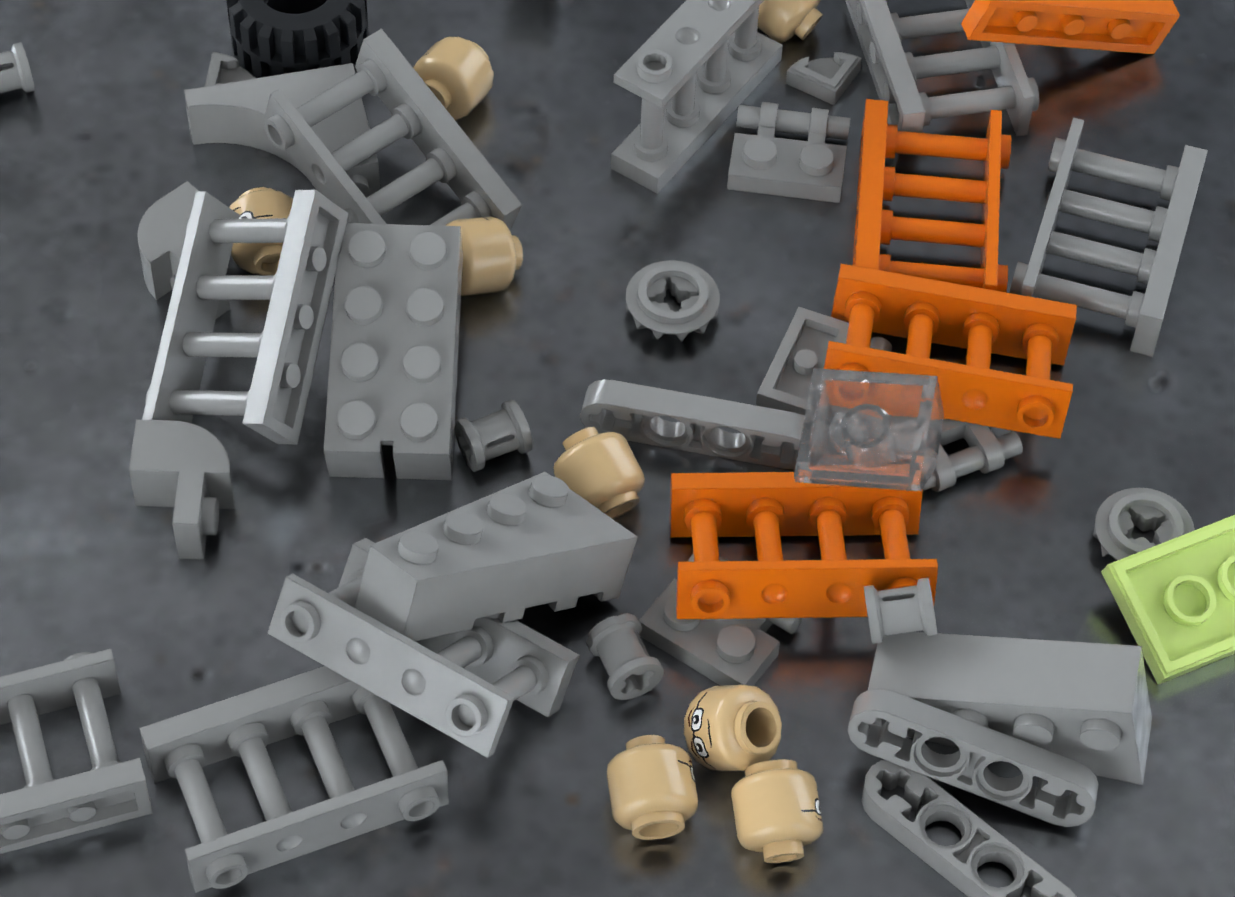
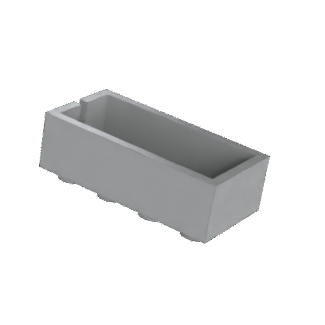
(394, 351)

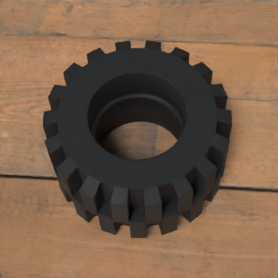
(296, 34)

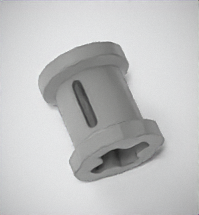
(15, 70)
(493, 435)
(900, 610)
(624, 656)

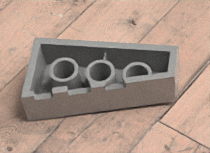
(495, 560)
(1049, 693)

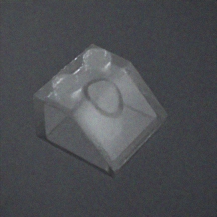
(870, 430)

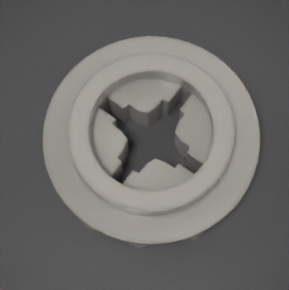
(688, 285)
(1139, 508)

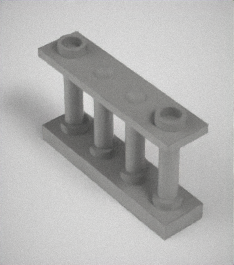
(896, 71)
(690, 83)
(414, 115)
(1152, 267)
(293, 323)
(449, 681)
(266, 715)
(80, 802)

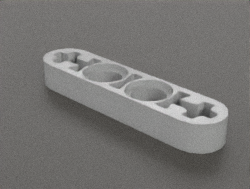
(631, 409)
(977, 749)
(954, 862)

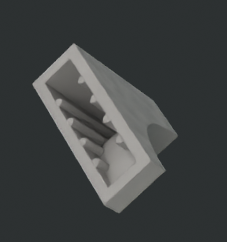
(237, 109)

